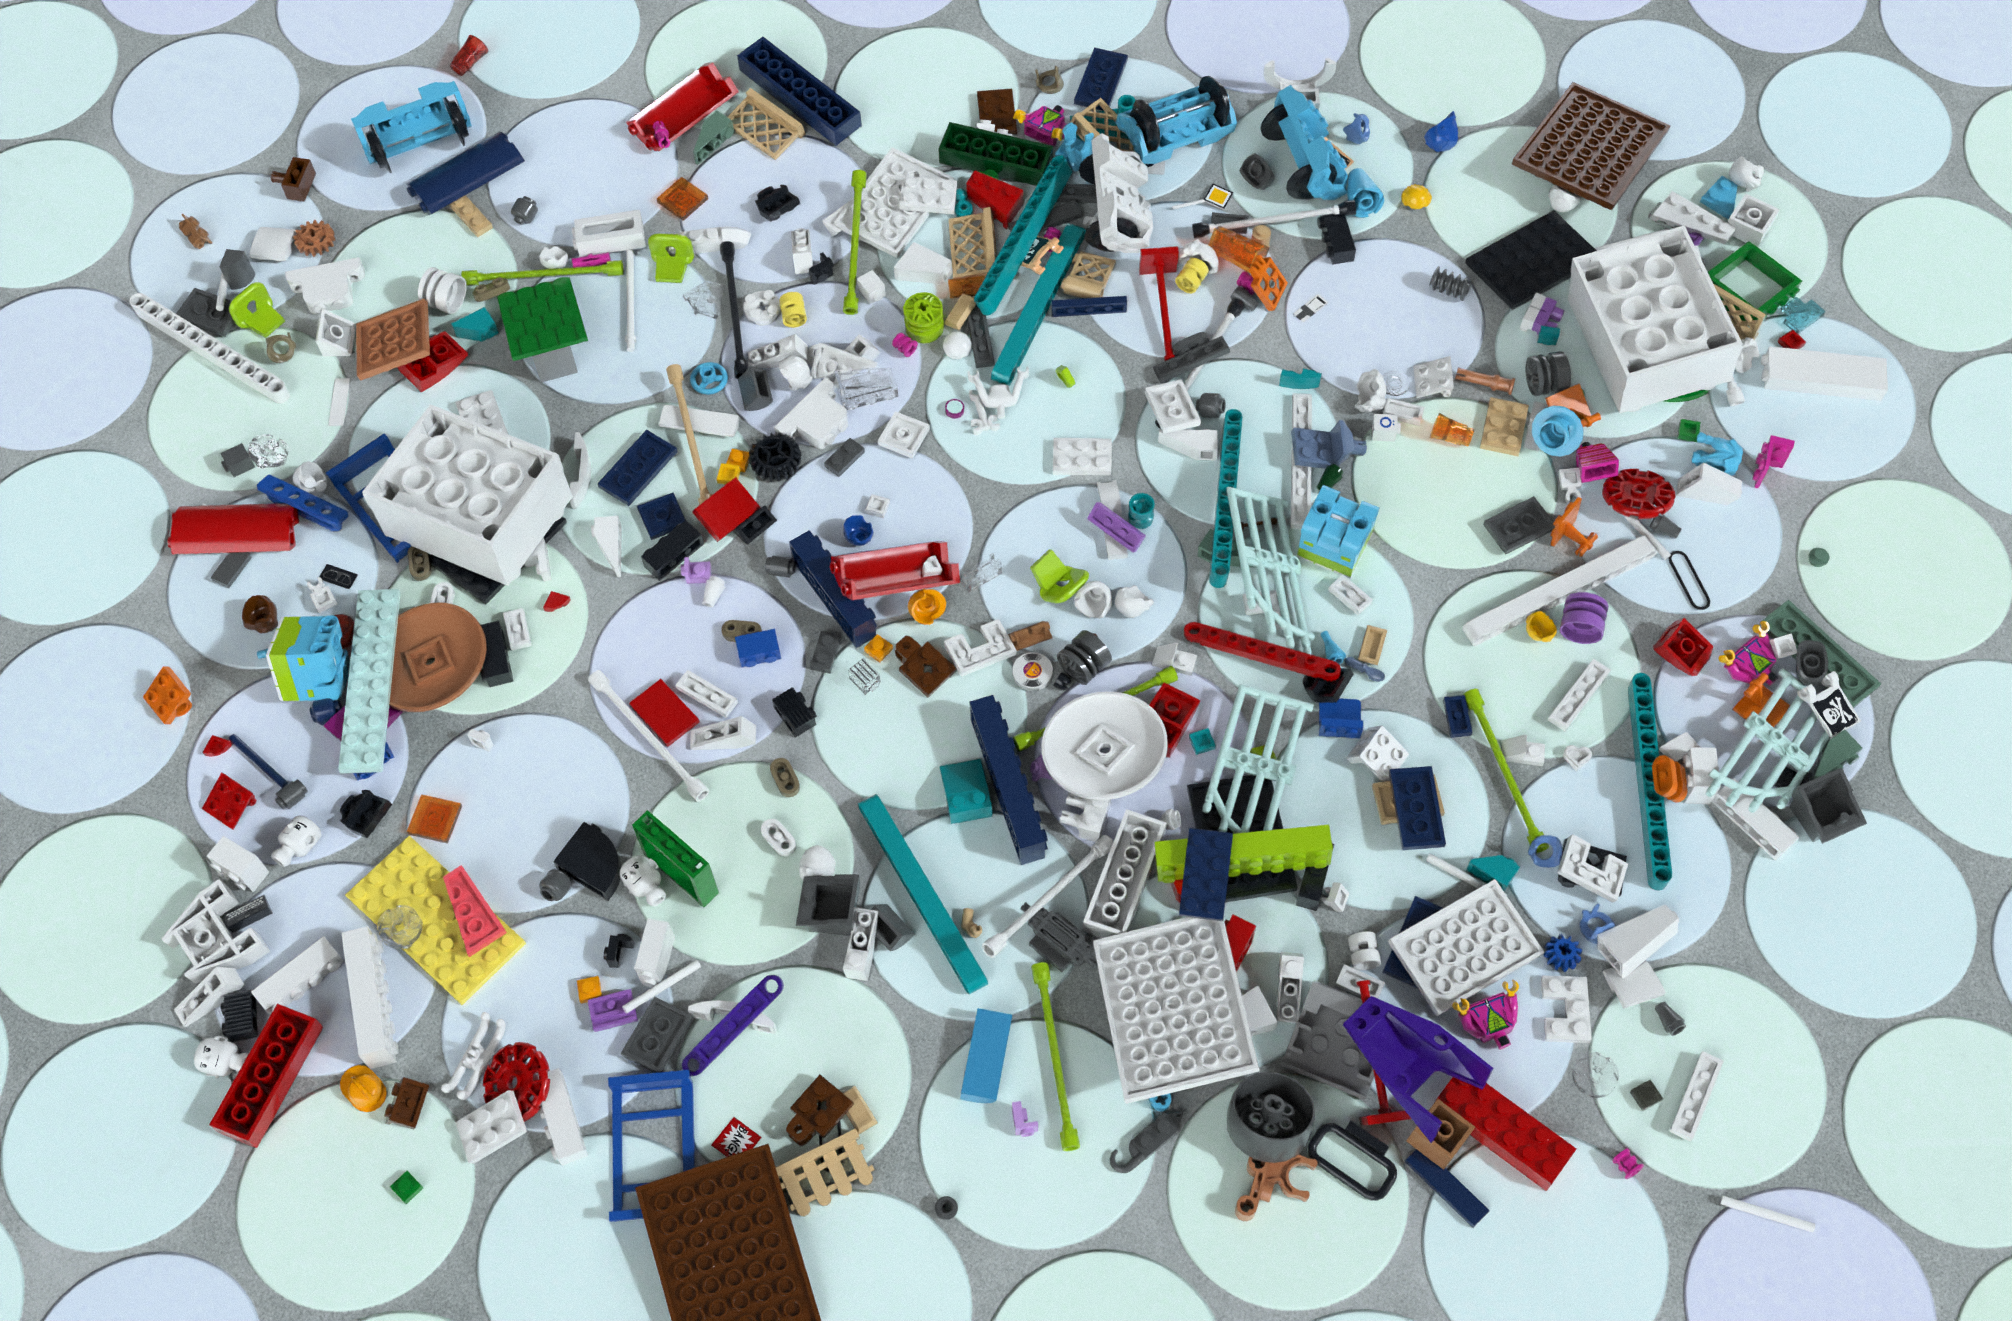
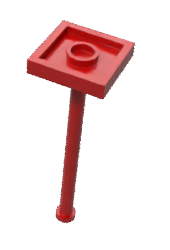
(1158, 262)
(1384, 1113)

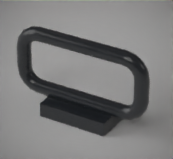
(1364, 1142)

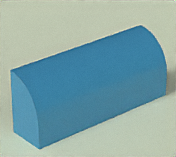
(986, 1056)

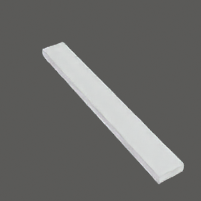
(1300, 474)

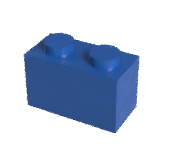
(758, 648)

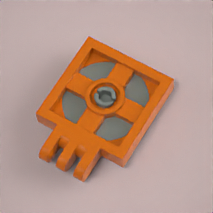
(1267, 281)

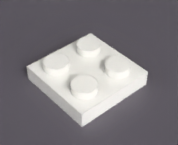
(903, 434)

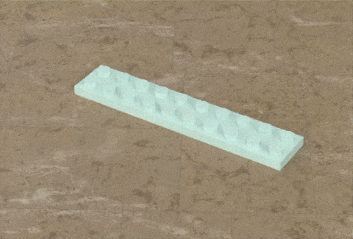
(369, 681)

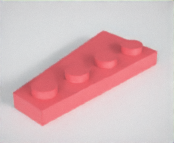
(474, 916)

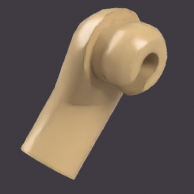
(968, 925)

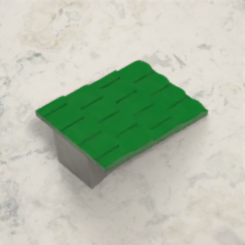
(544, 325)

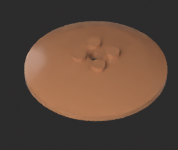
(439, 633)

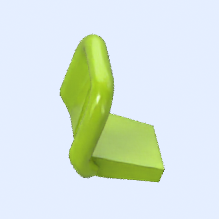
(668, 267)
(264, 319)
(1049, 571)

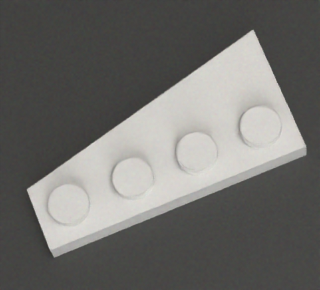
(1681, 212)

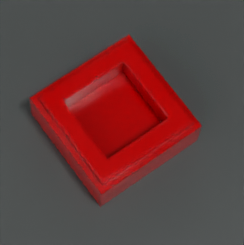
(1791, 340)

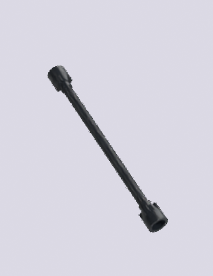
(727, 252)

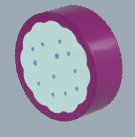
(954, 408)

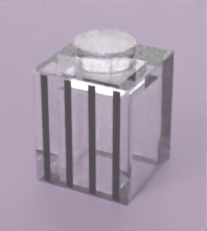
(864, 676)

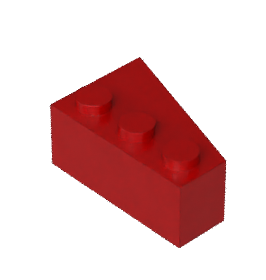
(1001, 197)

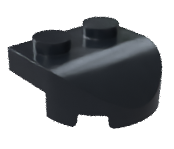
(775, 202)
(1327, 691)
(363, 812)

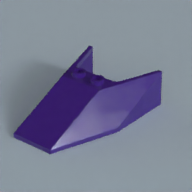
(1408, 1051)

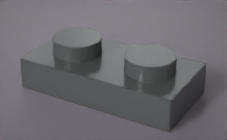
(844, 457)
(825, 652)

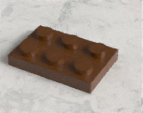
(998, 108)

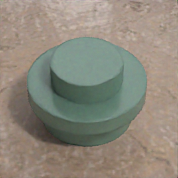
(1818, 557)

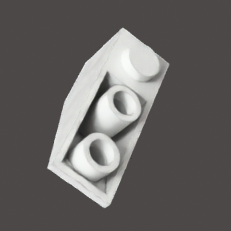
(801, 250)
(771, 354)
(1193, 443)
(861, 945)
(1289, 986)

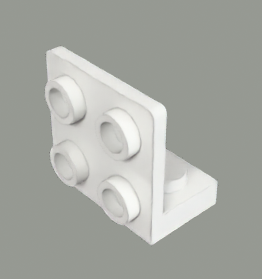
(1378, 752)

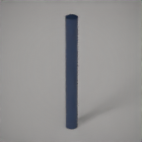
(258, 760)

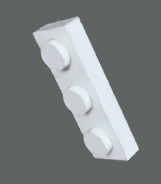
(706, 693)

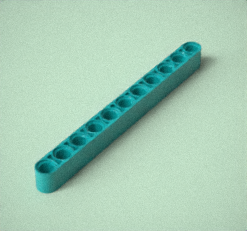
(1023, 235)
(1037, 305)
(1226, 478)
(1646, 788)
(923, 894)

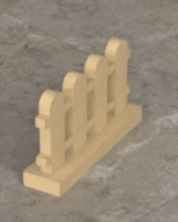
(833, 1163)

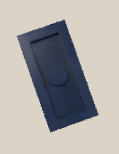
(1457, 716)

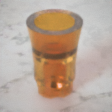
(1451, 431)

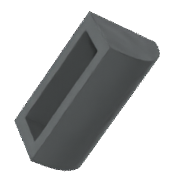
(236, 269)
(755, 389)
(891, 928)

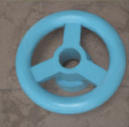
(709, 376)

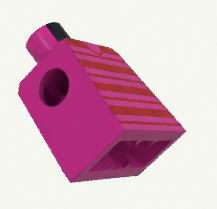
(1596, 462)

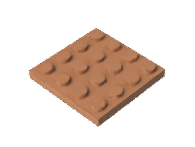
(392, 339)

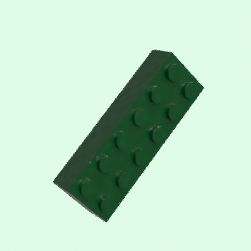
(985, 150)

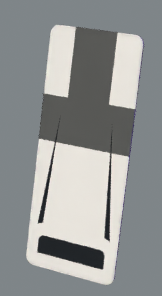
(1310, 308)

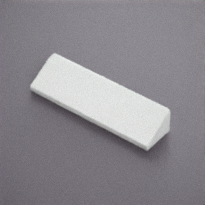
(701, 421)

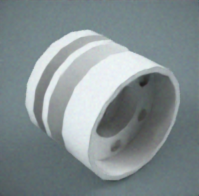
(442, 290)

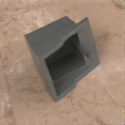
(1827, 807)
(829, 903)

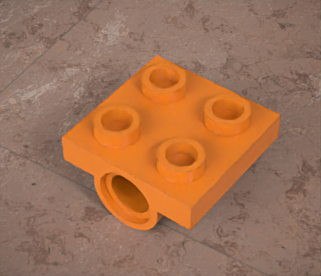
(168, 696)

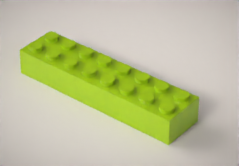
(1256, 852)

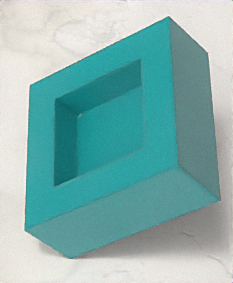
(1548, 335)
(1202, 741)

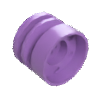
(1584, 618)

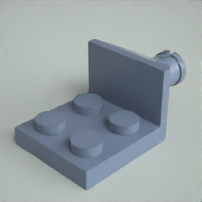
(1325, 448)

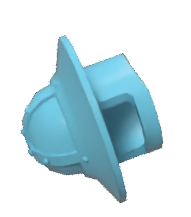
(1557, 431)

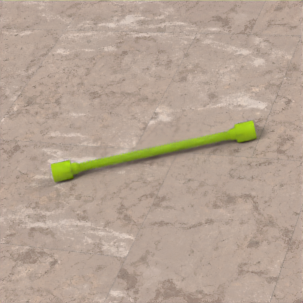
(613, 268)
(850, 303)
(1167, 675)
(1475, 702)
(1069, 1135)

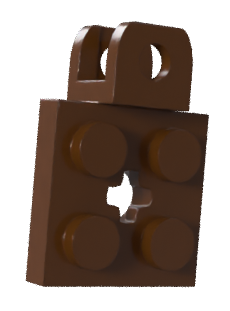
(916, 657)
(811, 1120)

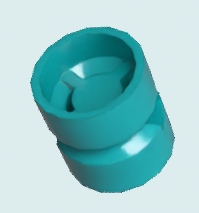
(1141, 510)

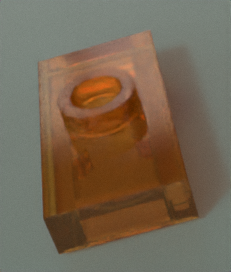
(964, 285)

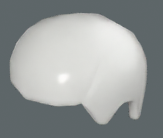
(957, 345)

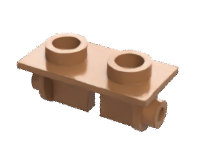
(191, 226)
(1030, 635)

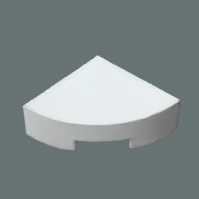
(931, 567)

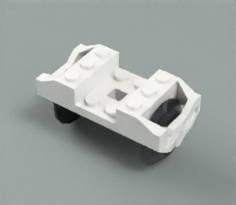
(1117, 176)

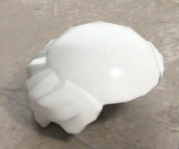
(553, 258)

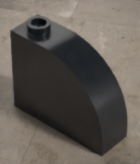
(591, 860)

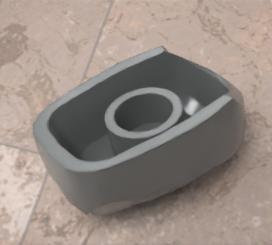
(1257, 172)
(1811, 662)

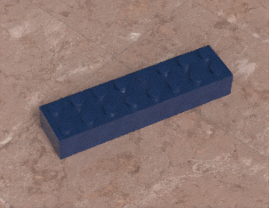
(799, 91)
(1008, 780)

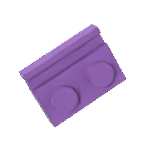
(608, 1011)

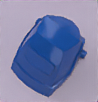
(1443, 135)

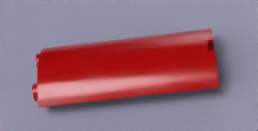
(683, 105)
(233, 528)
(892, 570)

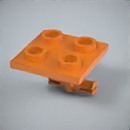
(1574, 400)
(1563, 526)
(1756, 698)

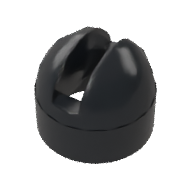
(1061, 680)

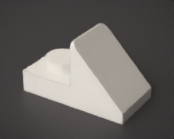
(541, 560)
(1169, 656)
(1524, 752)

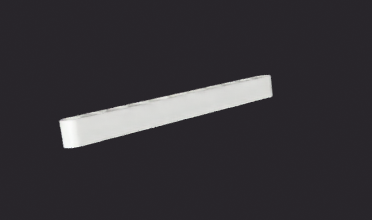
(210, 348)
(1555, 591)

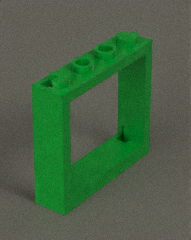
(1767, 266)
(676, 858)

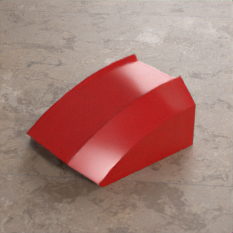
(1684, 647)

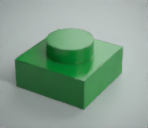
(1688, 430)
(406, 1187)

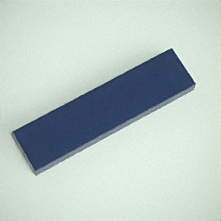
(1089, 306)
(1448, 1188)

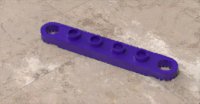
(733, 1024)

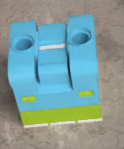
(1336, 531)
(308, 658)

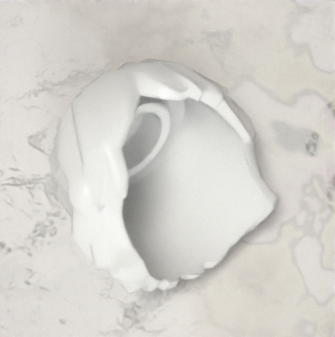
(1094, 599)
(1132, 602)

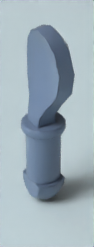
(1373, 673)

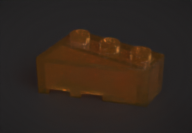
(1236, 247)

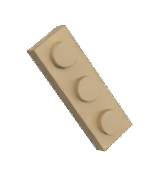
(471, 216)

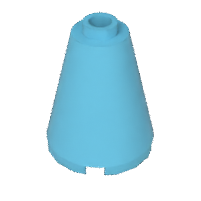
(1364, 192)

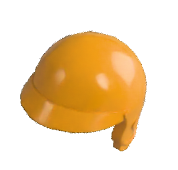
(926, 605)

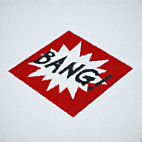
(735, 1138)

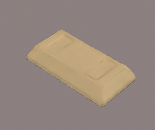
(960, 312)
(1372, 645)
(859, 1113)

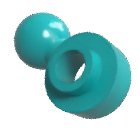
(961, 196)

